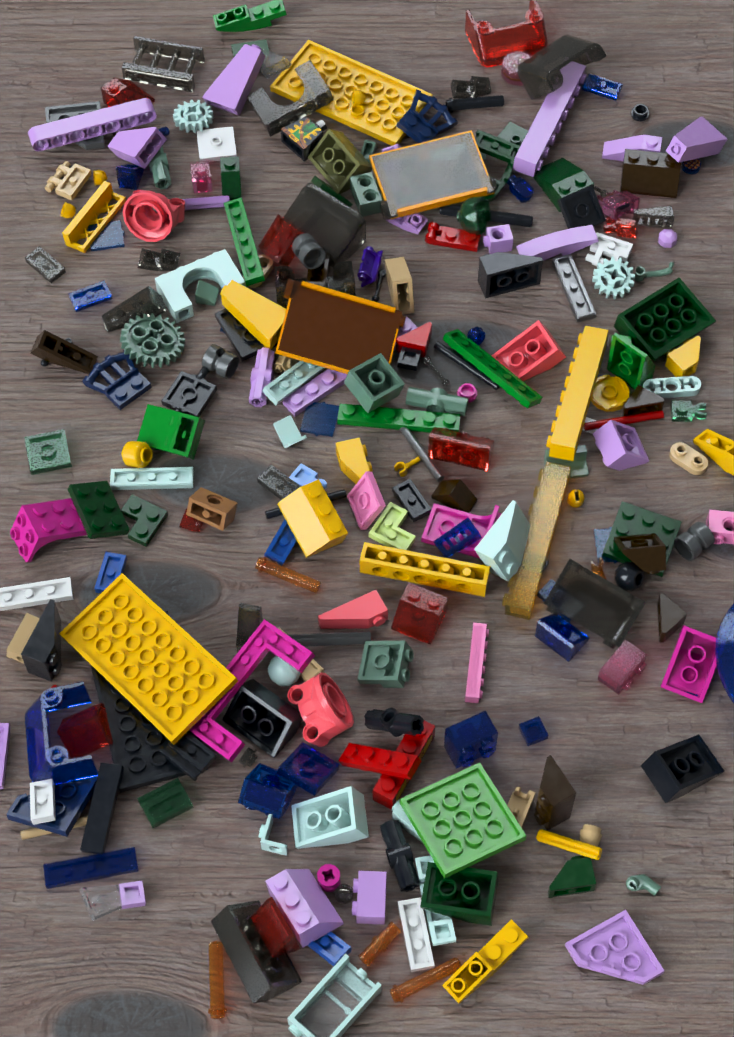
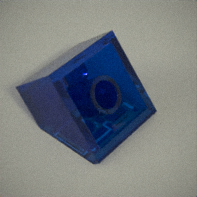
(267, 791)

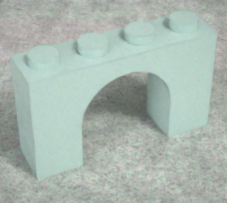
(172, 285)

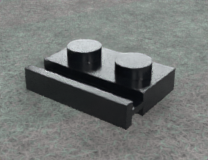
(189, 755)

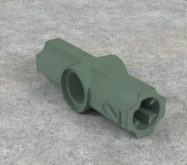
(159, 168)
(436, 400)

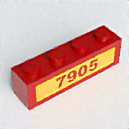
(390, 788)

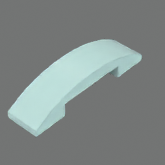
(439, 925)

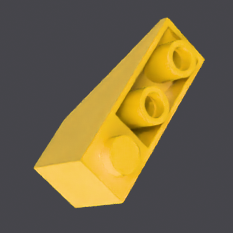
(352, 459)

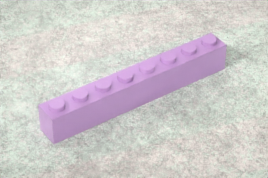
(549, 120)

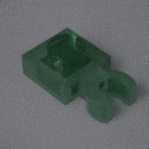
(684, 411)

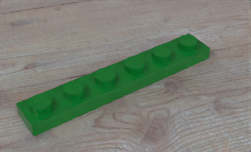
(244, 242)
(492, 368)
(396, 418)

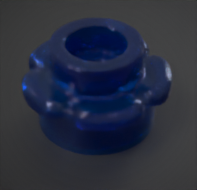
(476, 335)

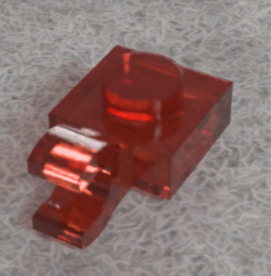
(623, 227)

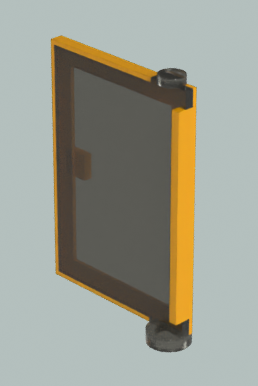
(430, 175)

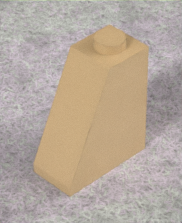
(400, 284)

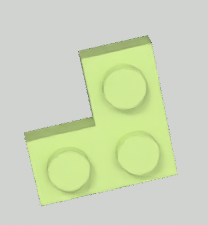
(388, 530)

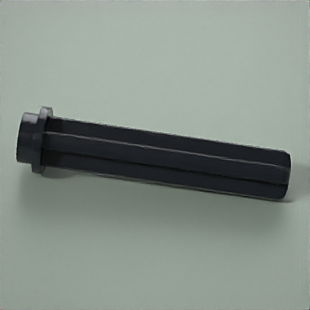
(473, 103)

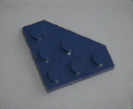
(69, 804)

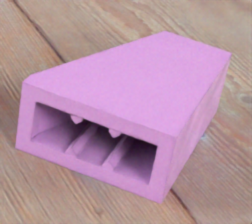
(137, 145)

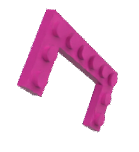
(263, 640)

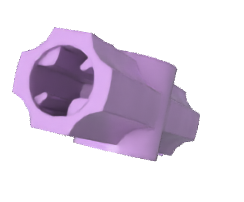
(261, 376)

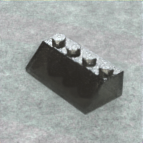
(258, 970)

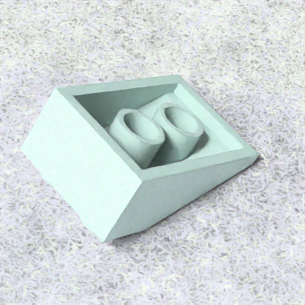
(505, 542)
(330, 819)

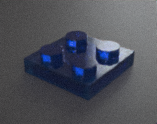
(308, 768)

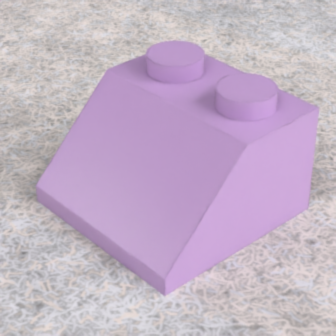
(620, 446)

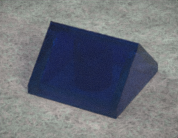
(560, 636)

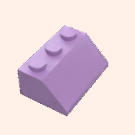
(303, 904)

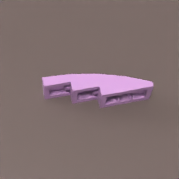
(559, 242)

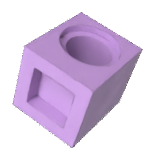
(498, 239)

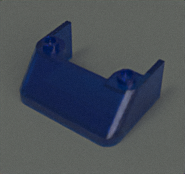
(54, 761)

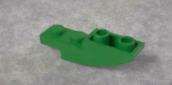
(245, 19)

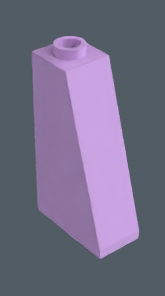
(236, 80)
(696, 141)

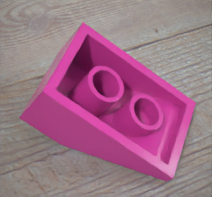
(691, 664)

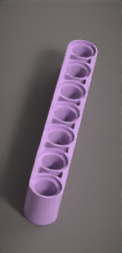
(92, 124)

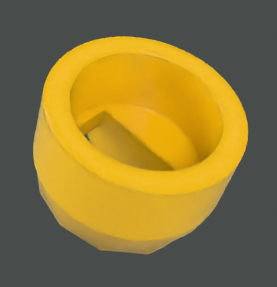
(358, 97)
(99, 177)
(68, 210)
(571, 498)

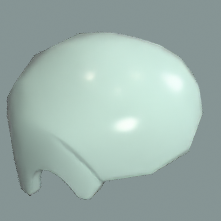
(282, 673)

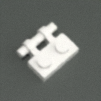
(610, 248)

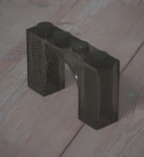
(275, 116)

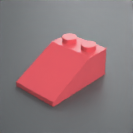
(530, 352)

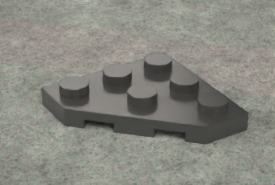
(65, 111)

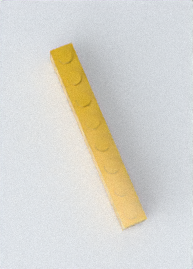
(578, 393)

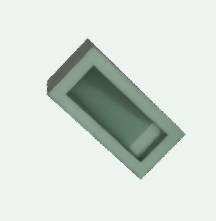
(368, 148)

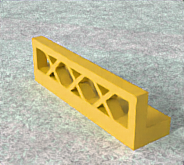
(89, 215)

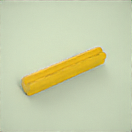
(569, 844)

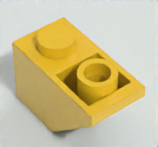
(684, 359)

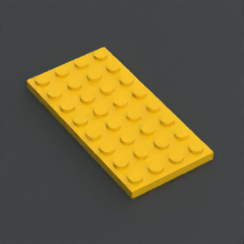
(385, 100)
(148, 658)

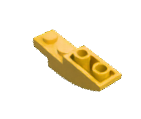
(485, 962)

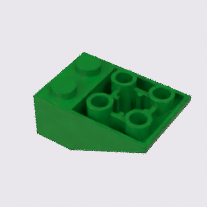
(171, 431)

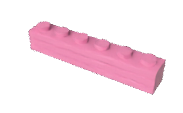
(476, 660)

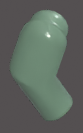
(642, 882)

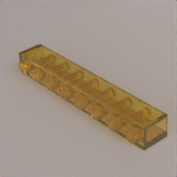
(543, 522)

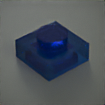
(533, 731)

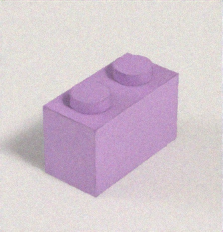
(370, 897)

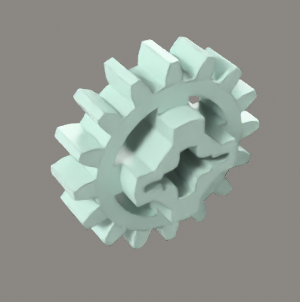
(193, 116)
(623, 281)

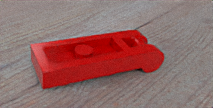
(451, 237)

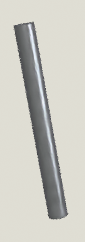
(422, 454)

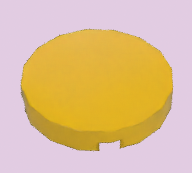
(610, 393)

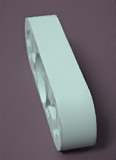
(687, 391)

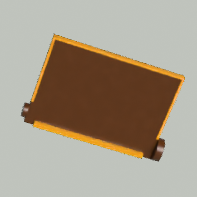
(335, 327)

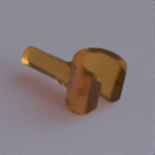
(598, 569)

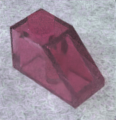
(201, 176)

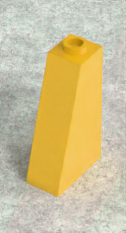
(256, 313)

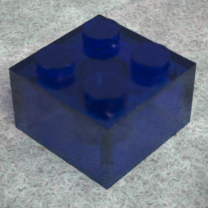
(471, 740)

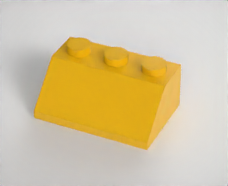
(313, 519)

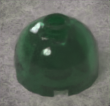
(474, 215)

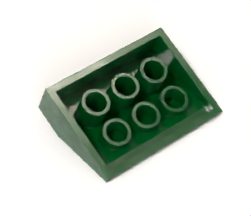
(664, 319)

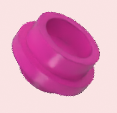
(468, 391)

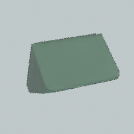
(206, 293)

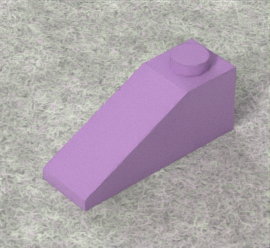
(616, 148)

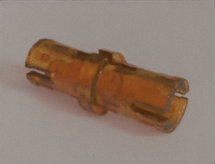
(379, 944)

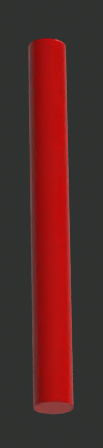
(625, 419)

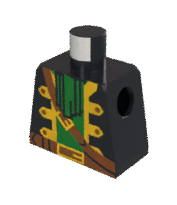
(303, 136)

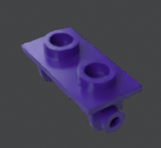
(368, 272)

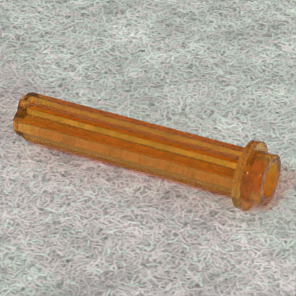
(287, 574)
(216, 979)
(424, 980)

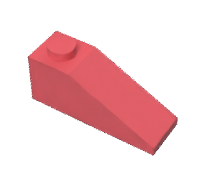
(356, 614)

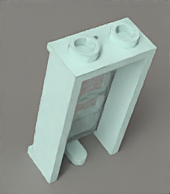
(334, 1002)

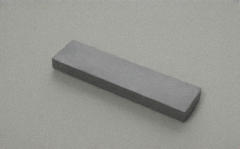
(574, 288)

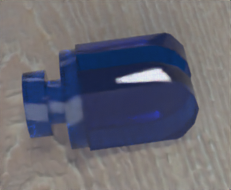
(520, 188)

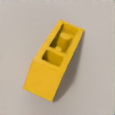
(718, 448)

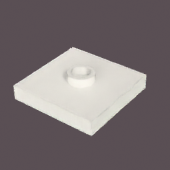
(216, 143)

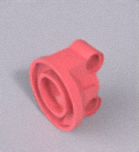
(147, 223)
(321, 708)

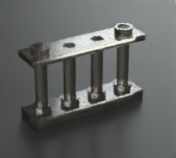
(162, 77)

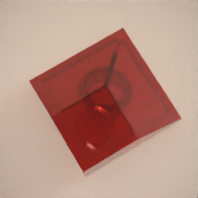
(122, 91)

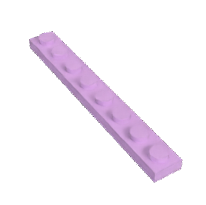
(325, 383)

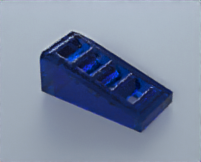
(452, 533)

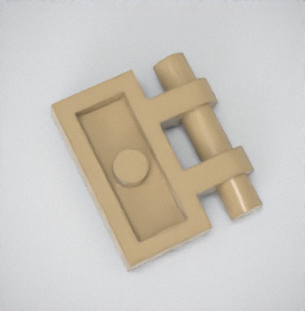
(72, 182)

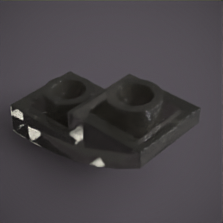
(469, 89)
(156, 261)

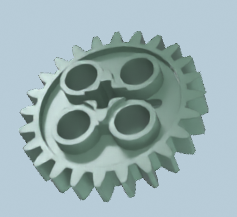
(152, 340)

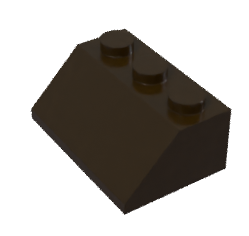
(650, 173)
(554, 797)

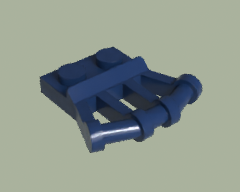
(419, 127)
(126, 388)

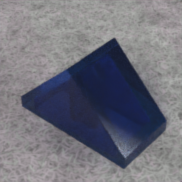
(129, 176)

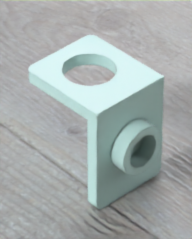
(288, 431)
(265, 843)

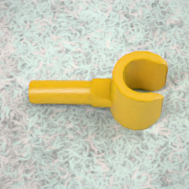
(398, 465)

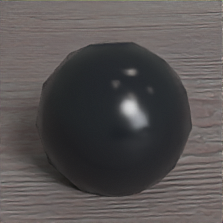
(629, 576)

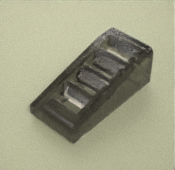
(655, 217)

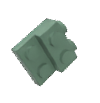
(385, 663)

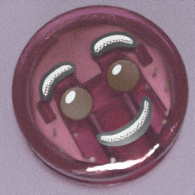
(510, 64)

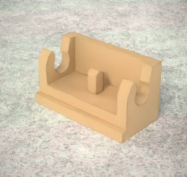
(21, 637)
(521, 804)

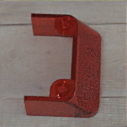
(494, 44)

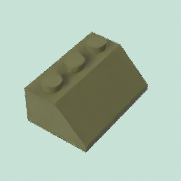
(338, 160)

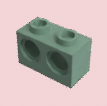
(366, 194)

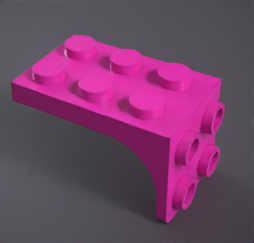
(445, 518)
(43, 523)

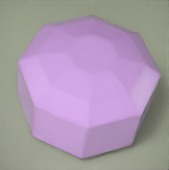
(667, 238)

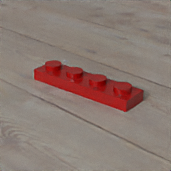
(380, 760)

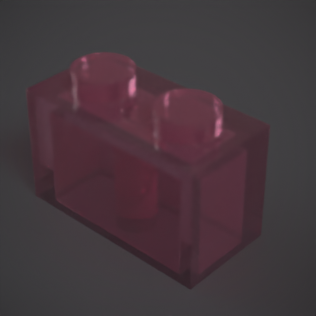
(622, 667)

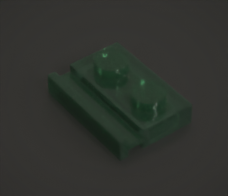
(165, 803)

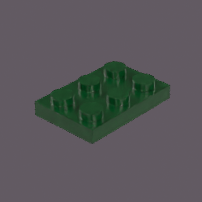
(98, 509)

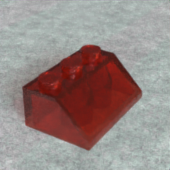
(460, 448)

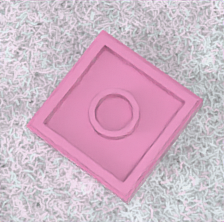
(366, 500)

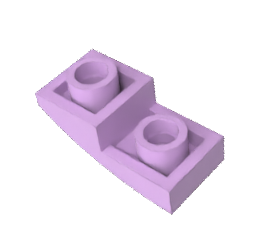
(412, 223)

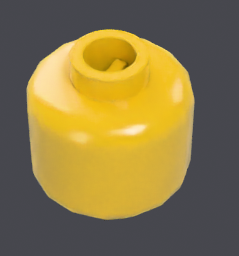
(137, 454)

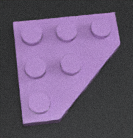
(616, 950)

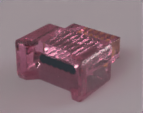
(618, 204)

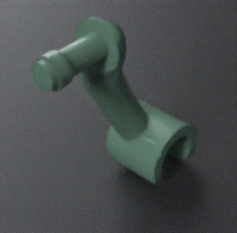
(641, 273)

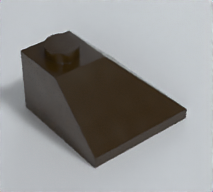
(644, 550)

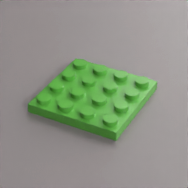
(462, 820)

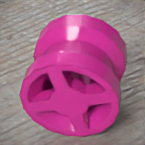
(330, 882)

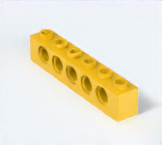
(424, 569)

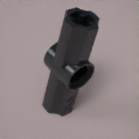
(394, 722)
(399, 855)

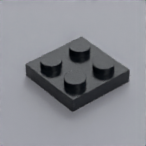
(581, 208)

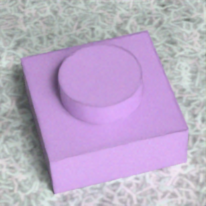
(132, 894)

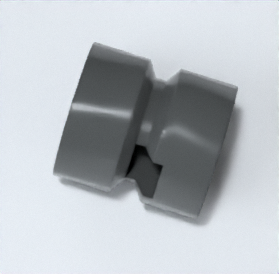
(308, 251)
(220, 361)
(694, 541)

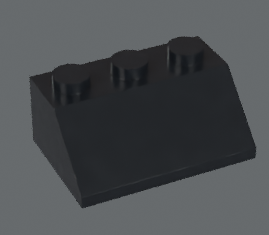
(262, 717)

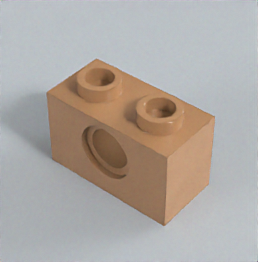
(211, 508)

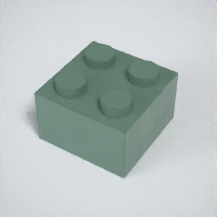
(374, 383)

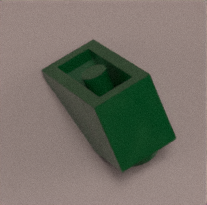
(231, 177)
(574, 878)

